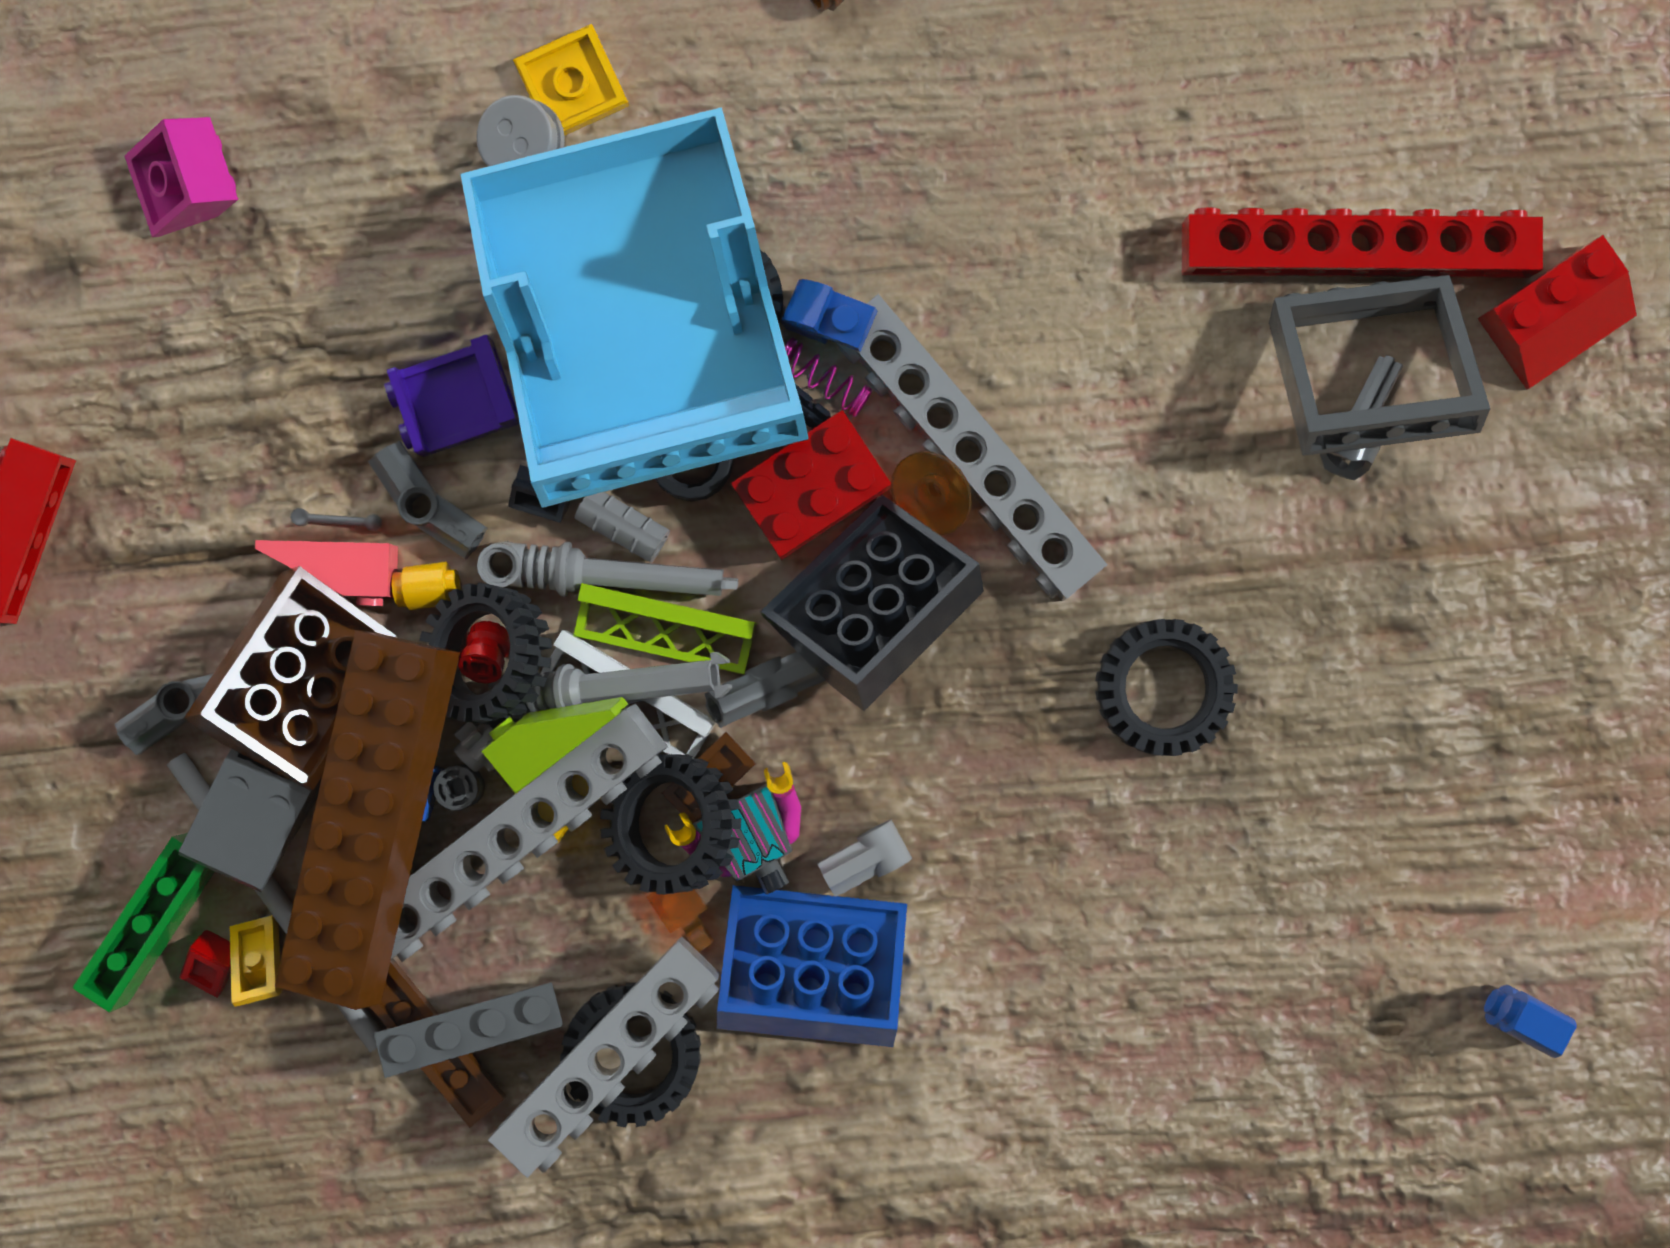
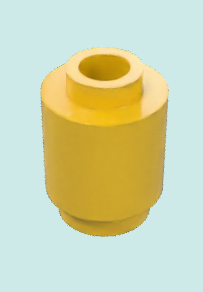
(424, 585)

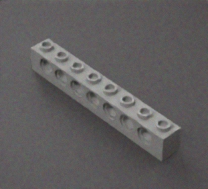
(1080, 559)
(627, 732)

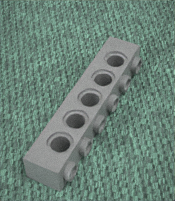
(518, 1135)

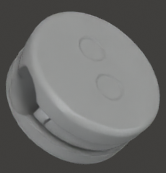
(517, 129)

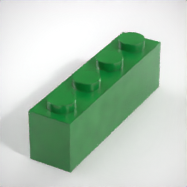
(143, 928)

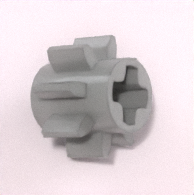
(473, 741)

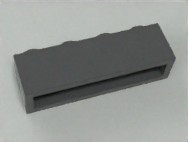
(468, 1029)

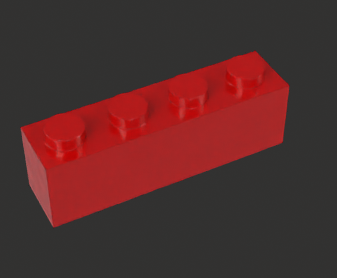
(30, 497)

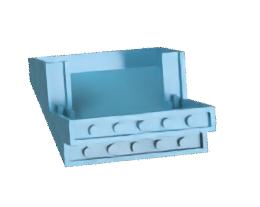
(632, 307)

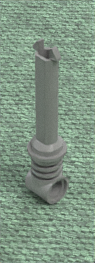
(568, 568)
(572, 687)

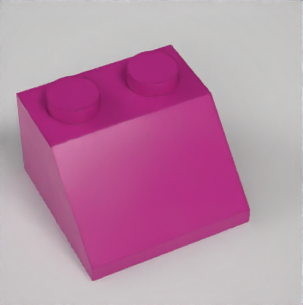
(181, 175)

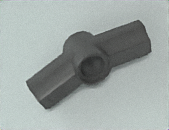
(407, 483)
(763, 688)
(158, 715)

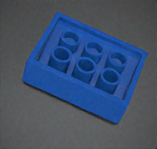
(812, 966)

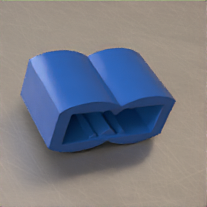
(1529, 1020)

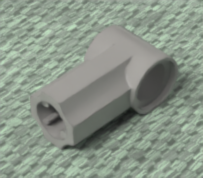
(873, 854)

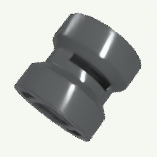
(467, 787)

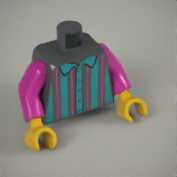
(768, 828)

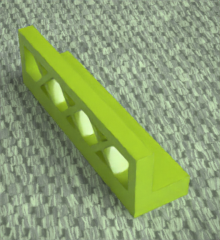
(664, 611)

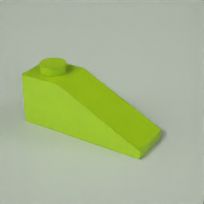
(543, 737)

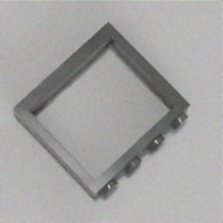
(1383, 424)

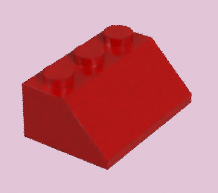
(1562, 312)

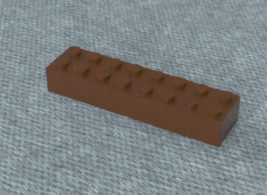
(367, 820)

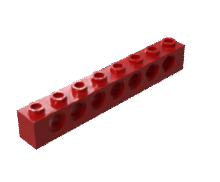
(1517, 235)

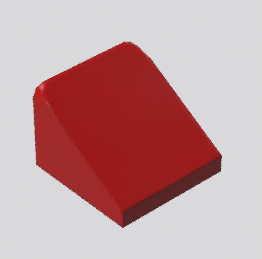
(208, 963)

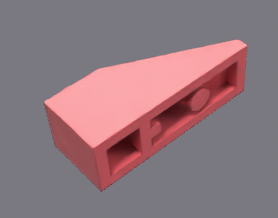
(345, 567)

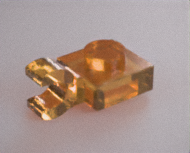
(682, 911)

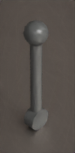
(302, 517)

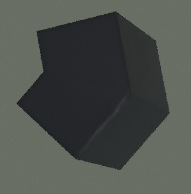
(525, 499)

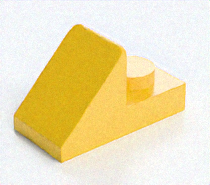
(254, 960)

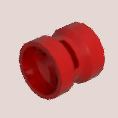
(485, 652)

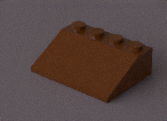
(284, 678)

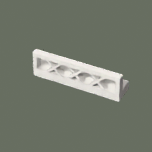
(670, 705)

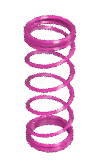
(857, 404)

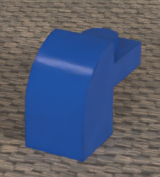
(828, 315)

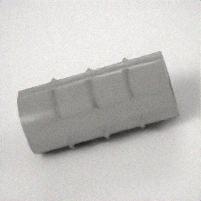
(622, 525)

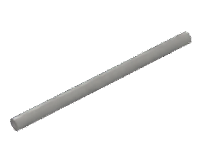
(272, 894)

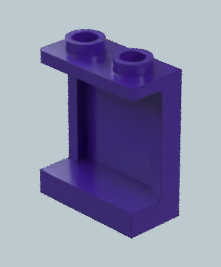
(452, 398)

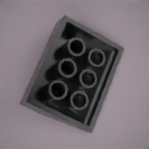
(874, 600)

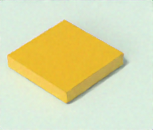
(573, 79)

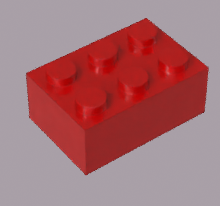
(811, 485)

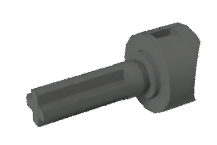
(1372, 396)

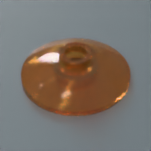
(915, 491)

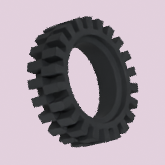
(525, 650)
(1218, 687)
(715, 834)
(652, 1103)

